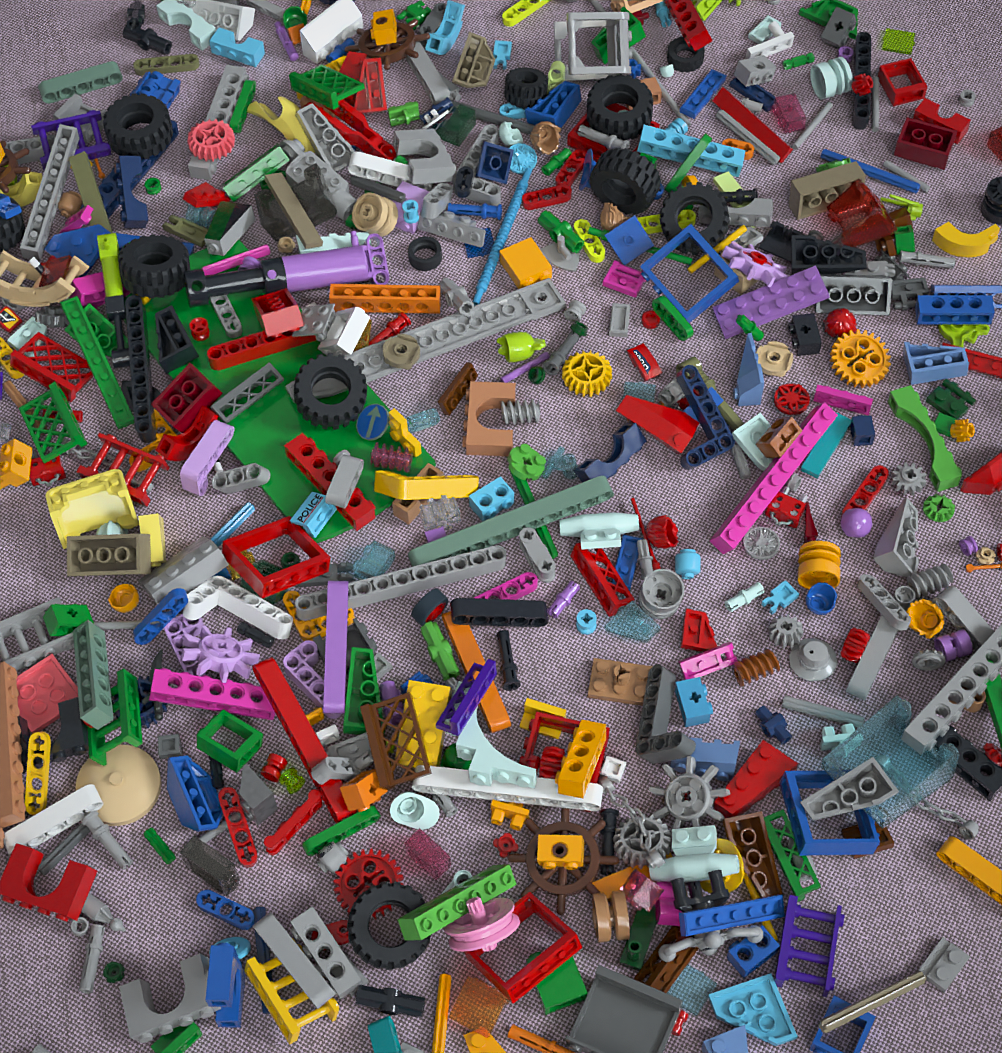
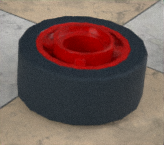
(429, 607)

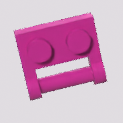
(622, 282)

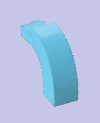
(447, 33)

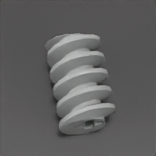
(520, 411)
(930, 579)

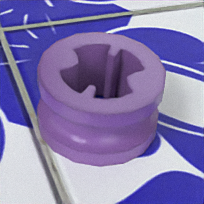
(846, 50)
(968, 545)

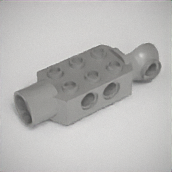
(337, 185)

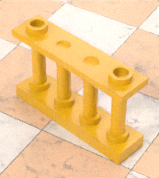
(280, 1008)

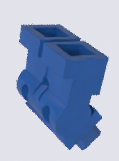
(159, 87)

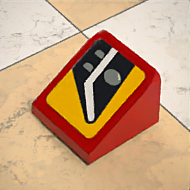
(9, 320)

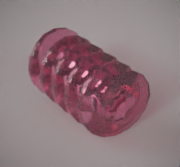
(392, 458)

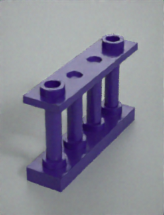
(99, 150)
(787, 952)

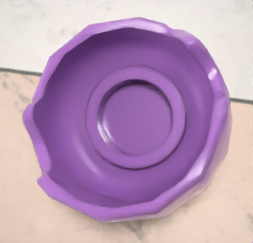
(856, 522)

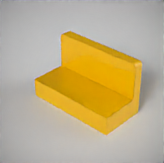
(530, 709)

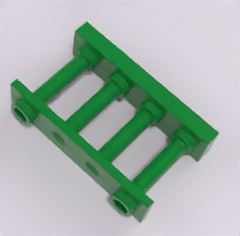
(128, 721)

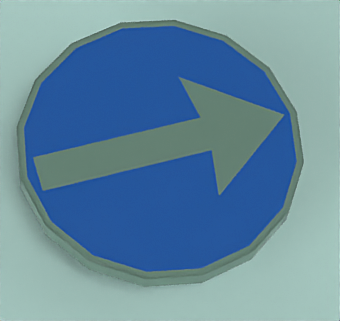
(372, 422)

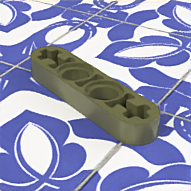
(166, 62)

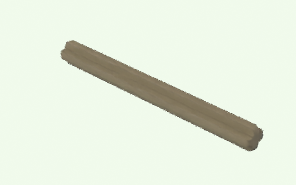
(871, 1002)

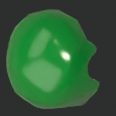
(293, 17)

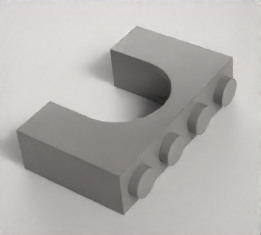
(428, 143)
(146, 1022)

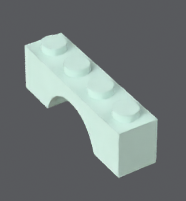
(176, 13)

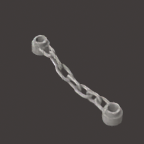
(92, 455)
(968, 829)
(654, 857)

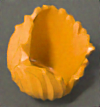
(926, 618)

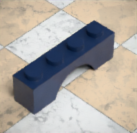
(133, 212)
(627, 441)

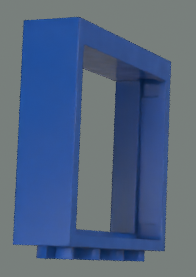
(710, 298)
(806, 845)

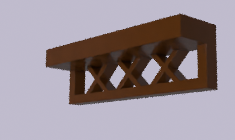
(665, 973)

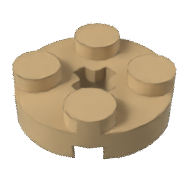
(783, 355)

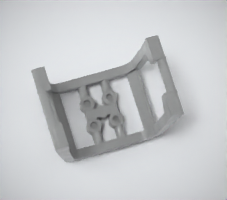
(617, 44)

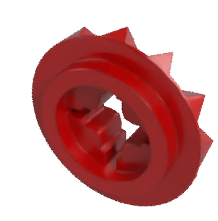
(993, 753)

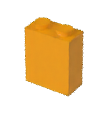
(525, 263)

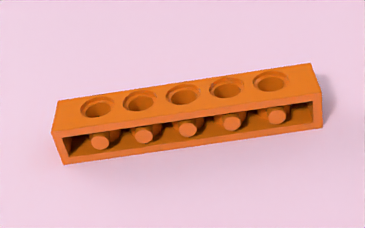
(386, 298)

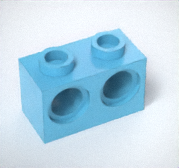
(489, 496)

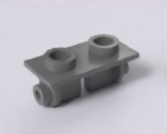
(900, 269)

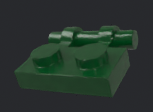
(949, 405)

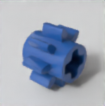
(635, 68)

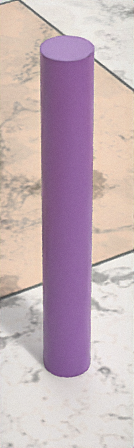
(524, 368)

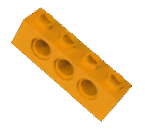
(581, 759)

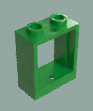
(230, 759)

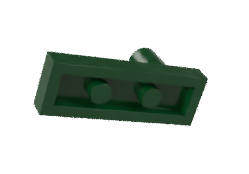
(640, 938)

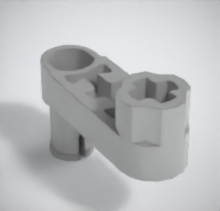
(341, 767)

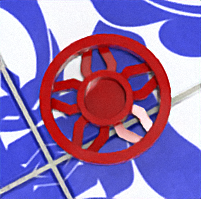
(791, 399)

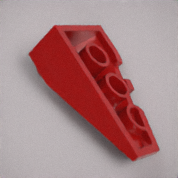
(663, 423)

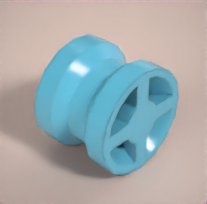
(586, 627)

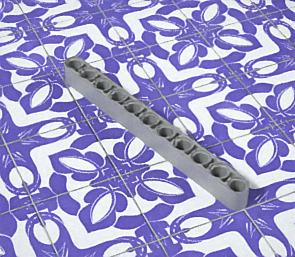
(410, 577)

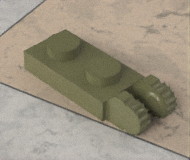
(186, 230)

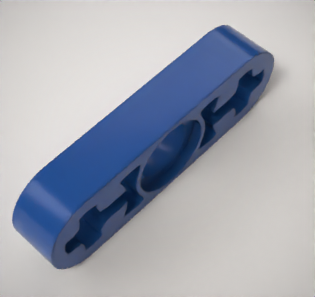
(209, 909)

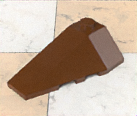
(752, 841)

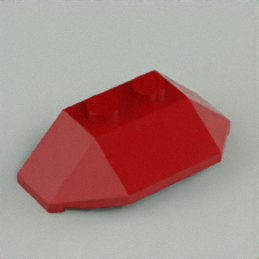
(985, 479)

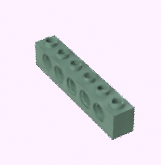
(92, 675)

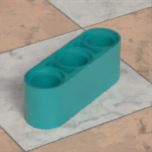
(384, 1036)

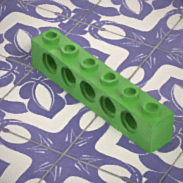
(452, 904)

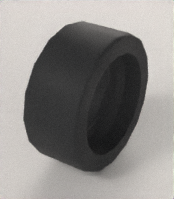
(423, 243)

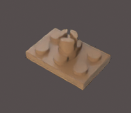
(618, 681)

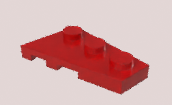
(205, 196)

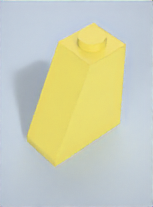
(154, 525)

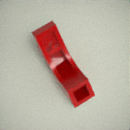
(181, 446)

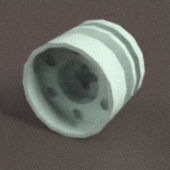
(831, 78)

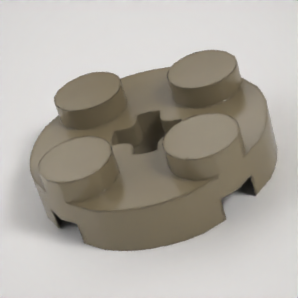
(401, 360)

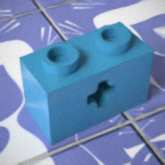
(692, 702)

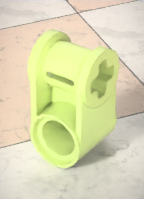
(555, 79)

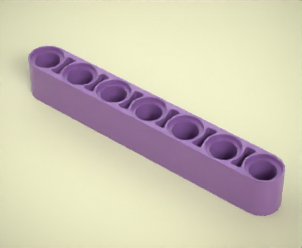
(336, 647)

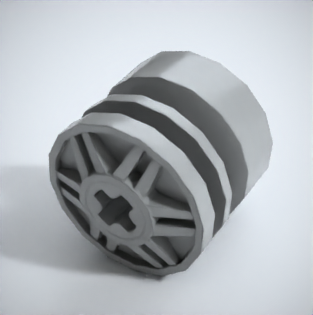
(661, 583)

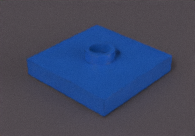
(629, 240)

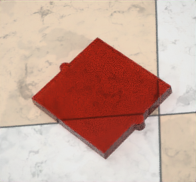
(54, 270)

